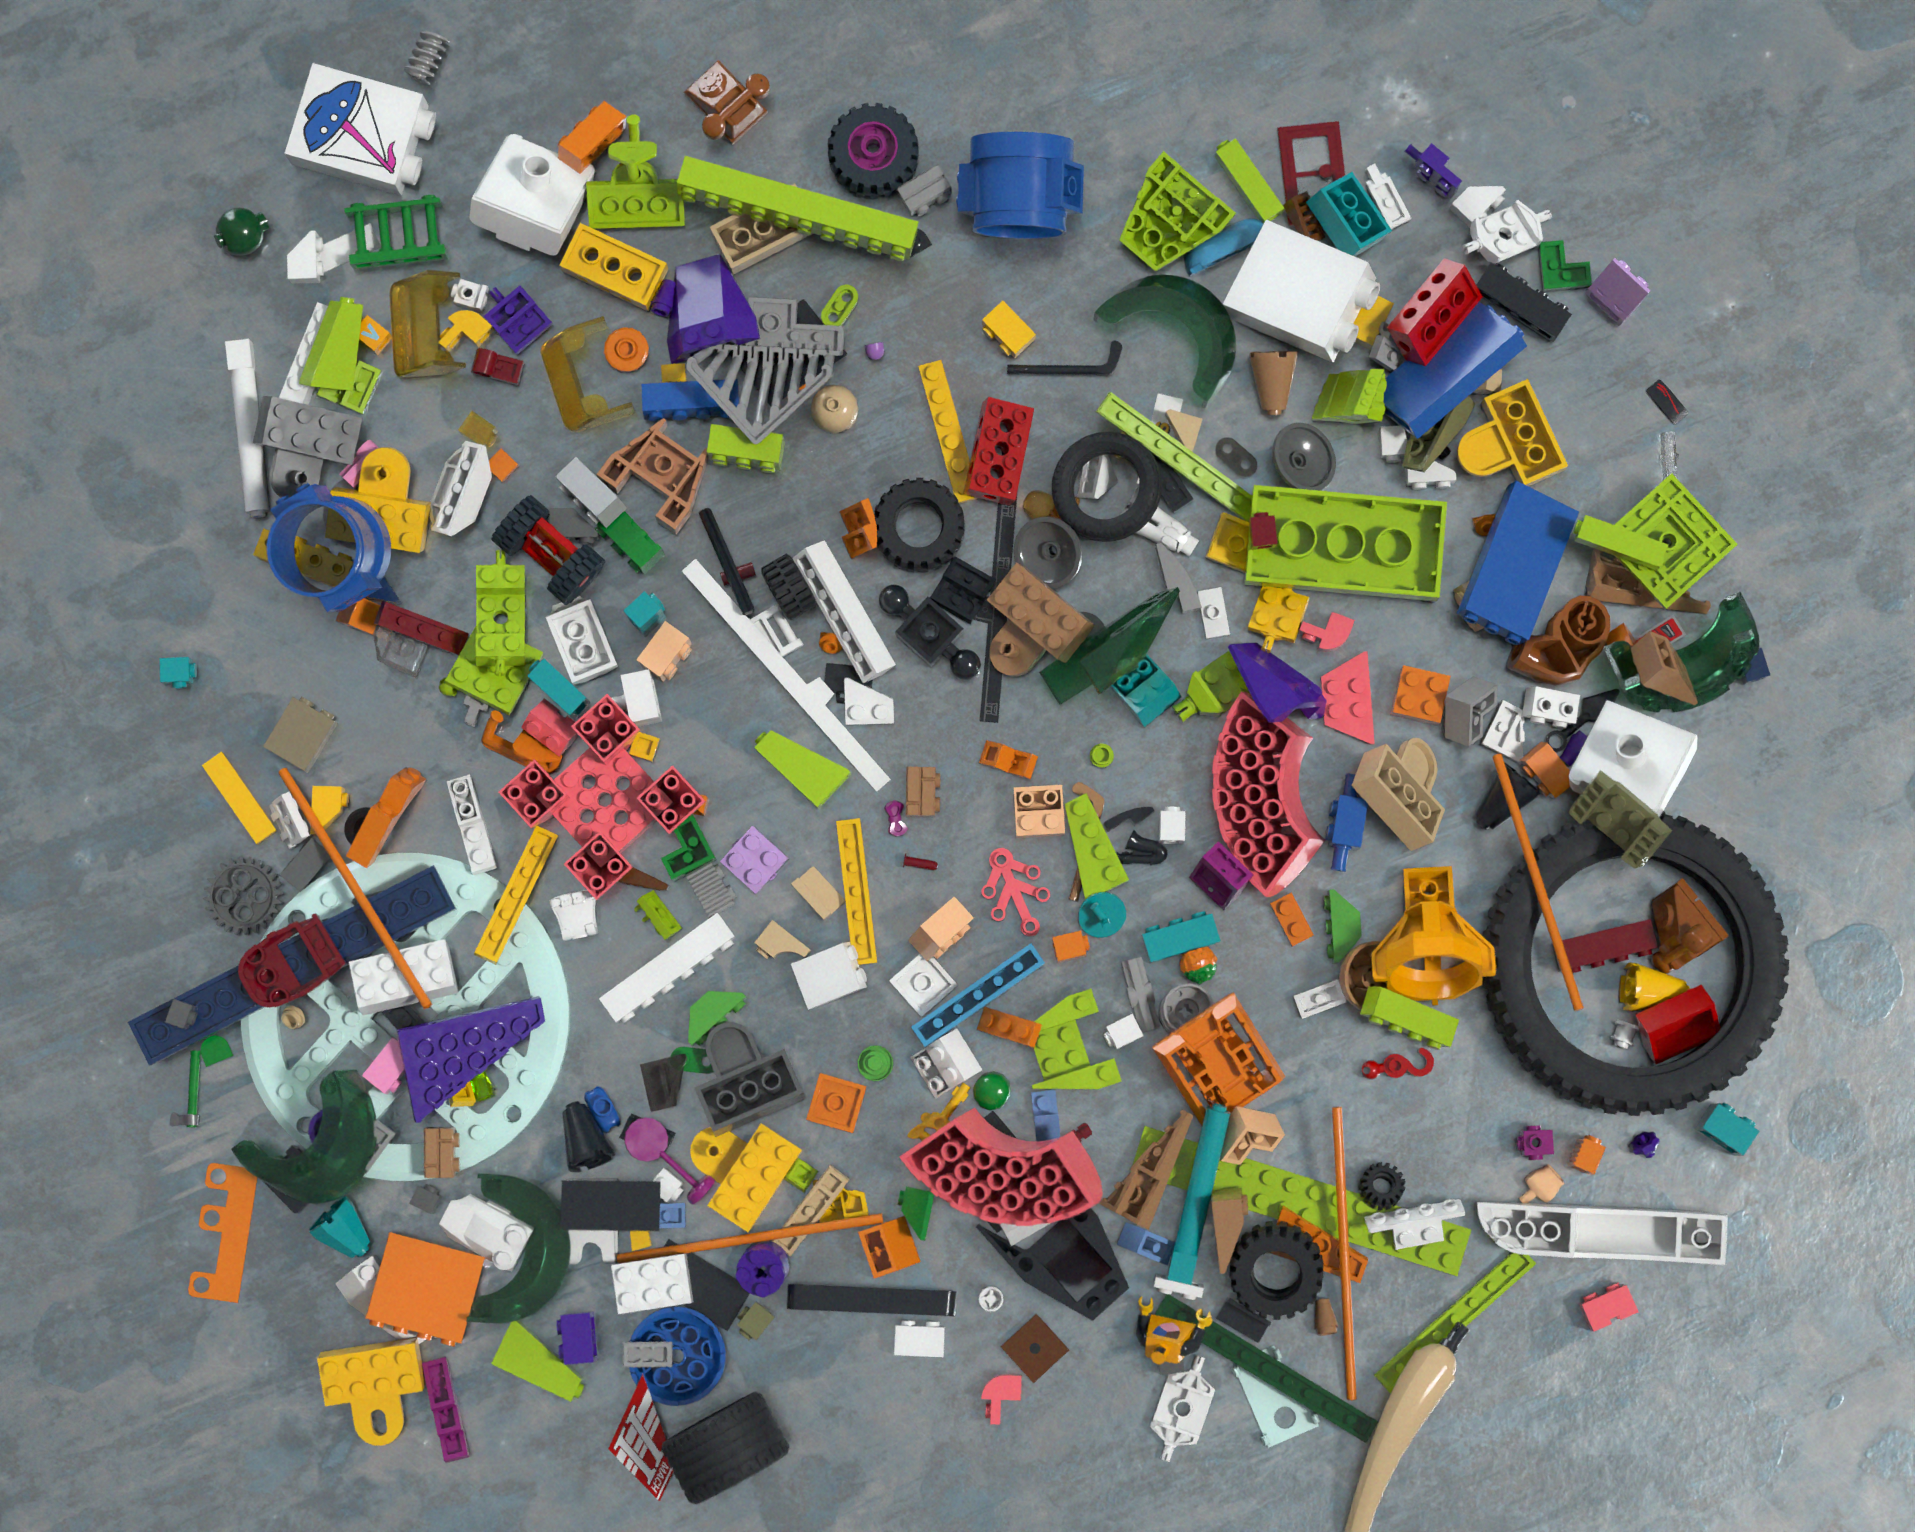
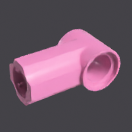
(352, 472)

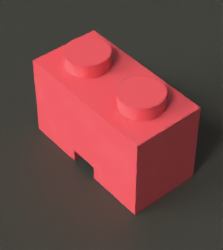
(550, 727)
(1610, 1304)

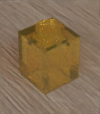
(478, 430)

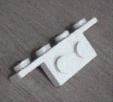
(1416, 1224)

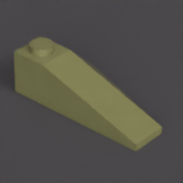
(1423, 451)

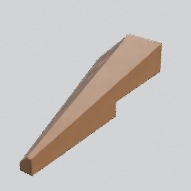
(1614, 583)
(1142, 1189)

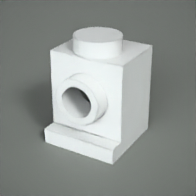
(476, 301)

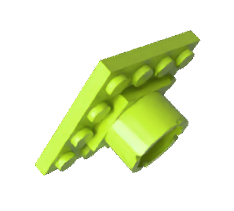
(1692, 535)

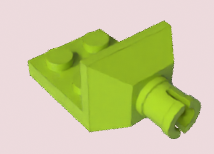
(1212, 689)

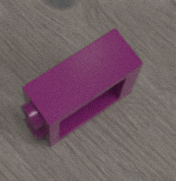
(1226, 884)

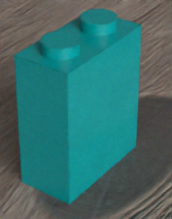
(558, 688)

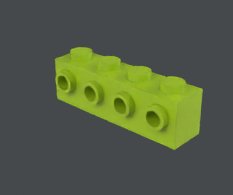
(1409, 1017)

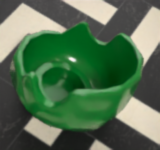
(992, 1090)

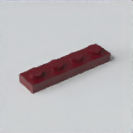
(421, 628)

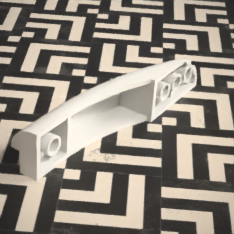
(1606, 1232)

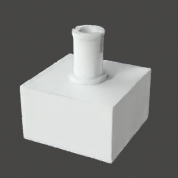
(639, 698)

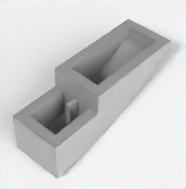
(1176, 576)

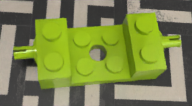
(500, 591)

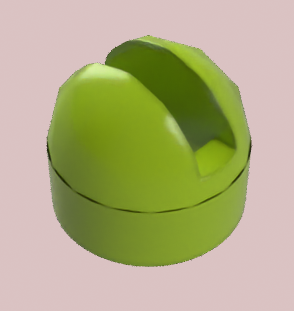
(446, 689)

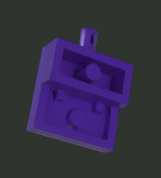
(1432, 167)
(517, 318)

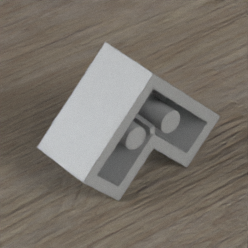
(1466, 710)

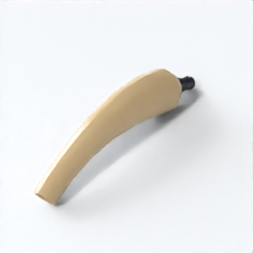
(1409, 1405)

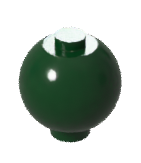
(240, 231)

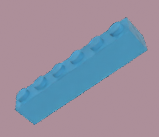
(978, 995)

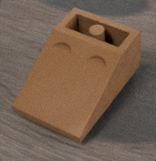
(1662, 668)

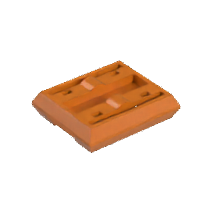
(1219, 1058)

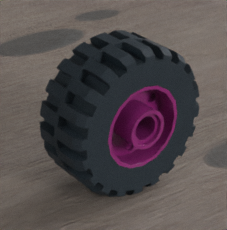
(873, 129)

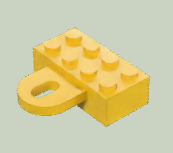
(372, 1380)

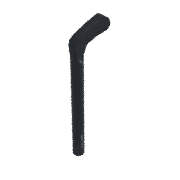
(1105, 369)

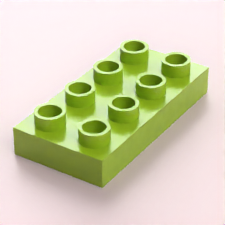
(1349, 543)

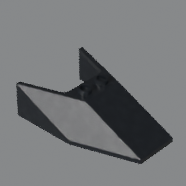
(1069, 1264)

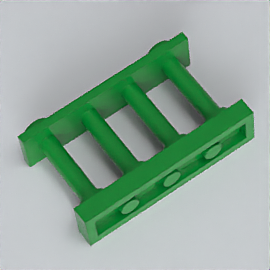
(386, 255)

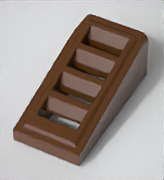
(1295, 208)
(638, 878)

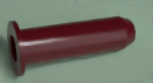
(919, 863)

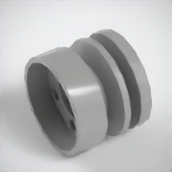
(1184, 995)

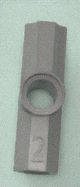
(1140, 994)

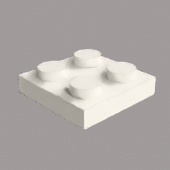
(923, 984)

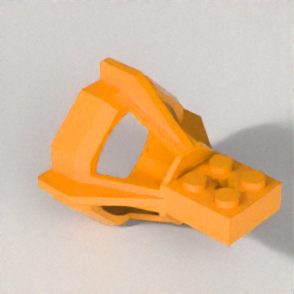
(1430, 931)

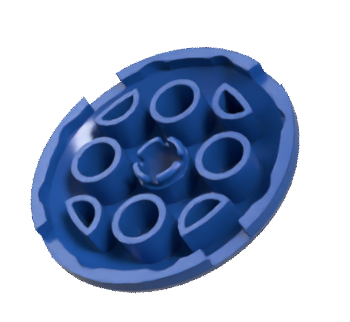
(702, 1352)

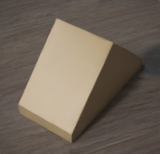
(1184, 426)

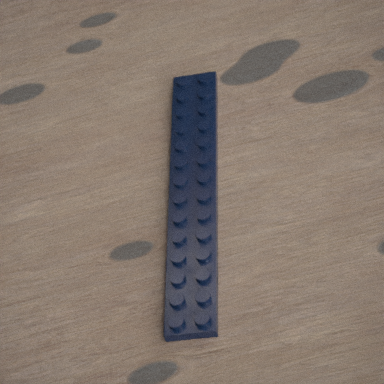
(225, 999)

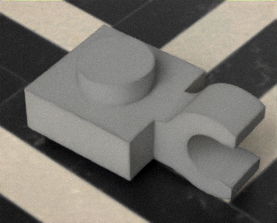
(474, 708)

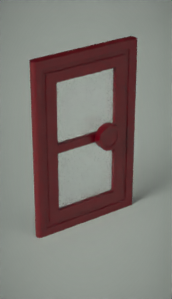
(1310, 157)

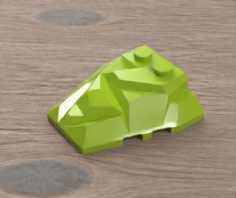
(1172, 214)

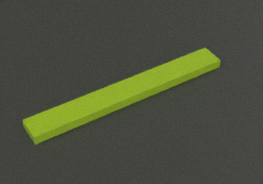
(1176, 455)
(1462, 1311)

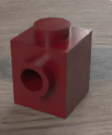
(1263, 531)

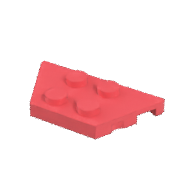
(1349, 699)

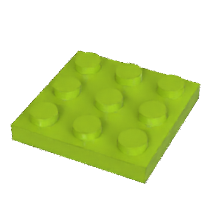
(484, 685)

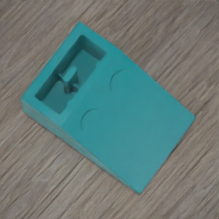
(1146, 691)

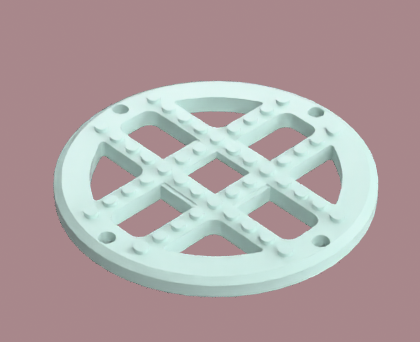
(529, 1077)

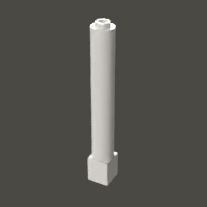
(242, 372)

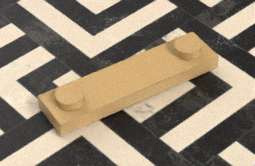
(813, 1206)

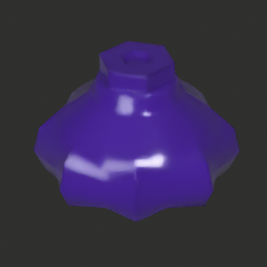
(1645, 1144)

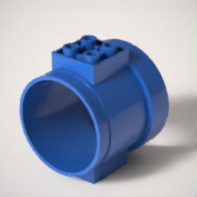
(1020, 184)
(371, 540)

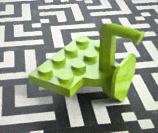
(632, 196)

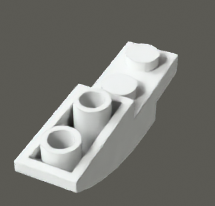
(471, 824)

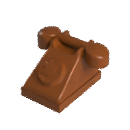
(726, 103)
(1683, 927)

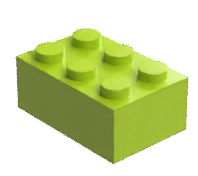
(734, 447)

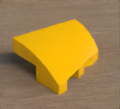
(846, 1205)

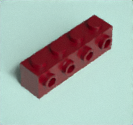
(1610, 944)

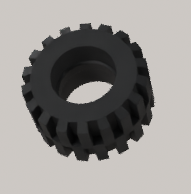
(788, 586)

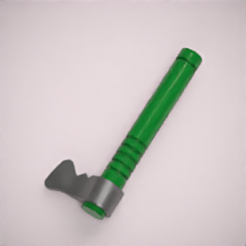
(191, 1118)

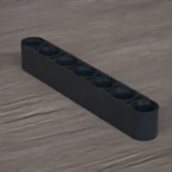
(871, 1300)

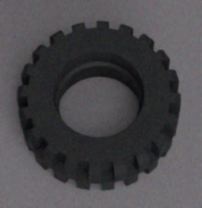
(925, 493)
(1276, 1301)

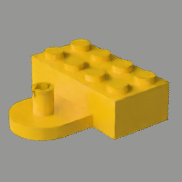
(1513, 438)
(385, 489)
(745, 1170)

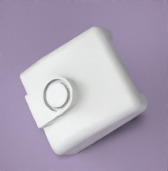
(529, 196)
(1636, 752)

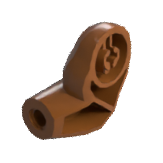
(1567, 647)

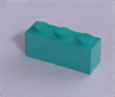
(645, 613)
(1180, 936)

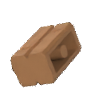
(921, 791)
(440, 1152)

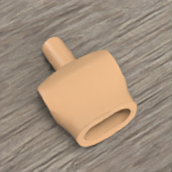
(1543, 1184)

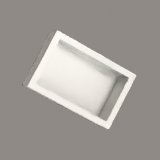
(652, 1283)

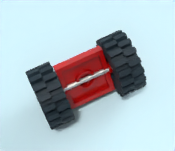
(528, 530)

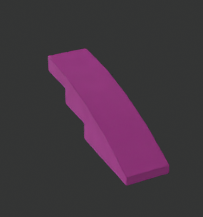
(445, 1409)

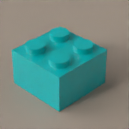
(1727, 1129)

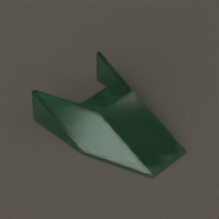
(1111, 650)

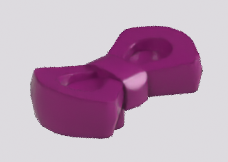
(894, 810)

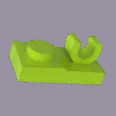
(660, 916)

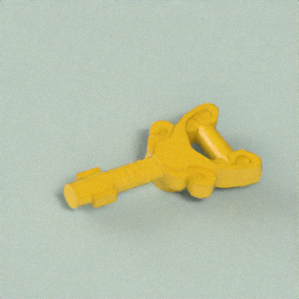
(939, 1120)

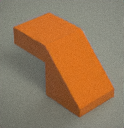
(1008, 759)

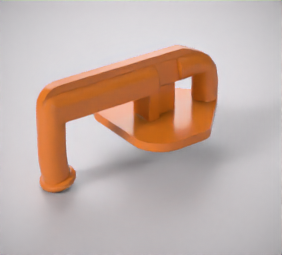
(523, 749)

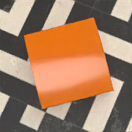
(861, 527)

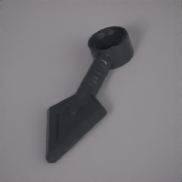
(1590, 711)

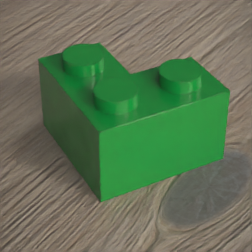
(692, 854)

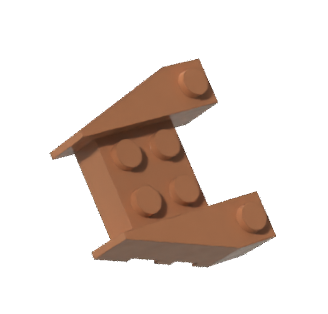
(664, 468)

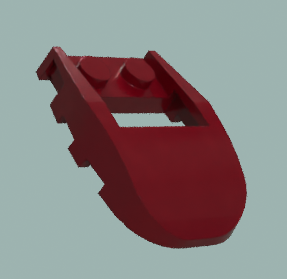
(269, 975)

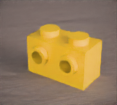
(1008, 330)

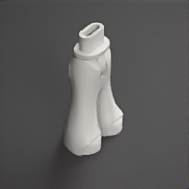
(1168, 531)

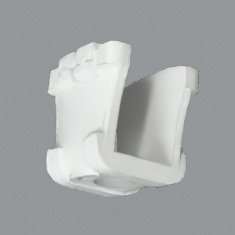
(575, 914)

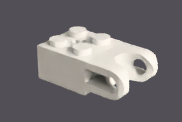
(604, 1239)

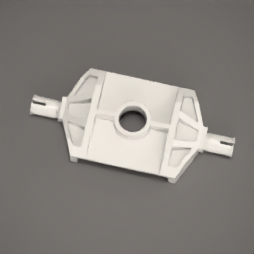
(1519, 224)
(1188, 1388)

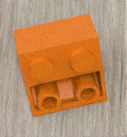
(889, 1247)

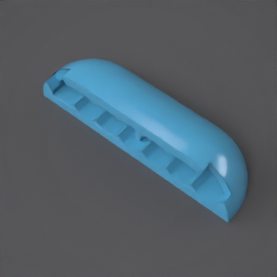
(1223, 245)

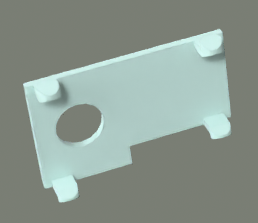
(1267, 1400)

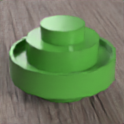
(875, 1063)

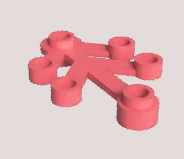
(1013, 887)

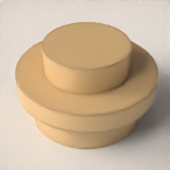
(293, 1017)

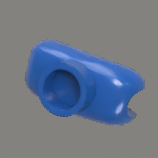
(602, 1108)

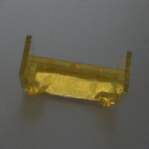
(416, 325)
(576, 410)

